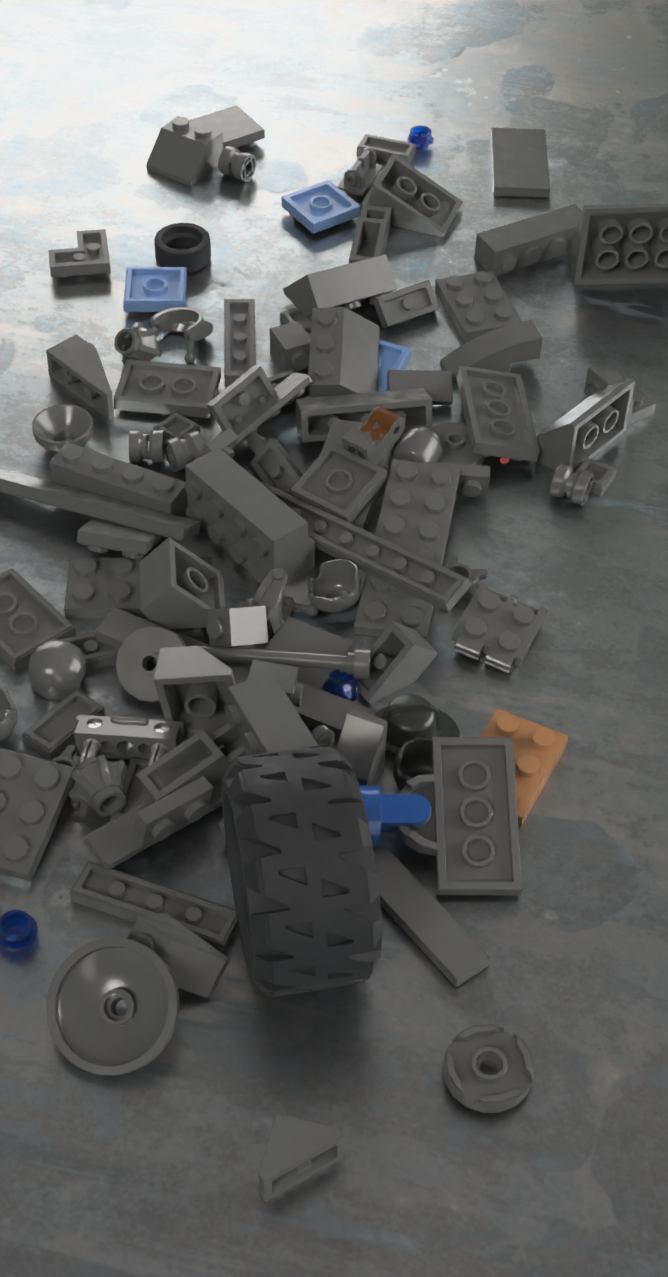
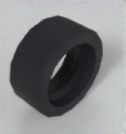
(183, 235)

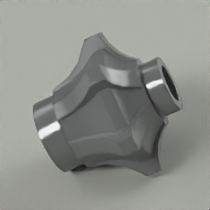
(137, 343)
(100, 785)

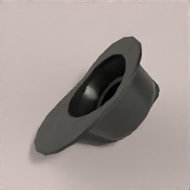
(414, 717)

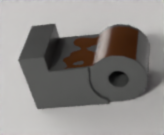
(375, 435)

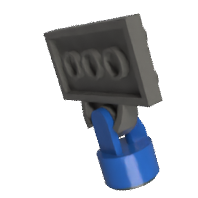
(459, 815)

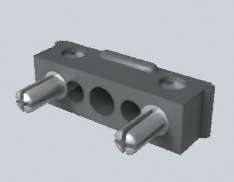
(126, 737)

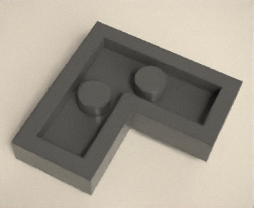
(89, 257)

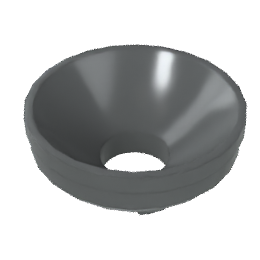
(62, 422)

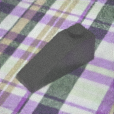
(80, 370)

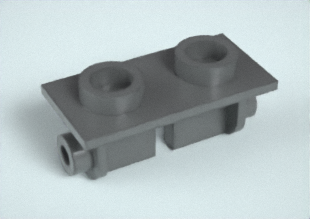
(361, 174)

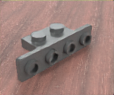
(254, 400)
(152, 822)

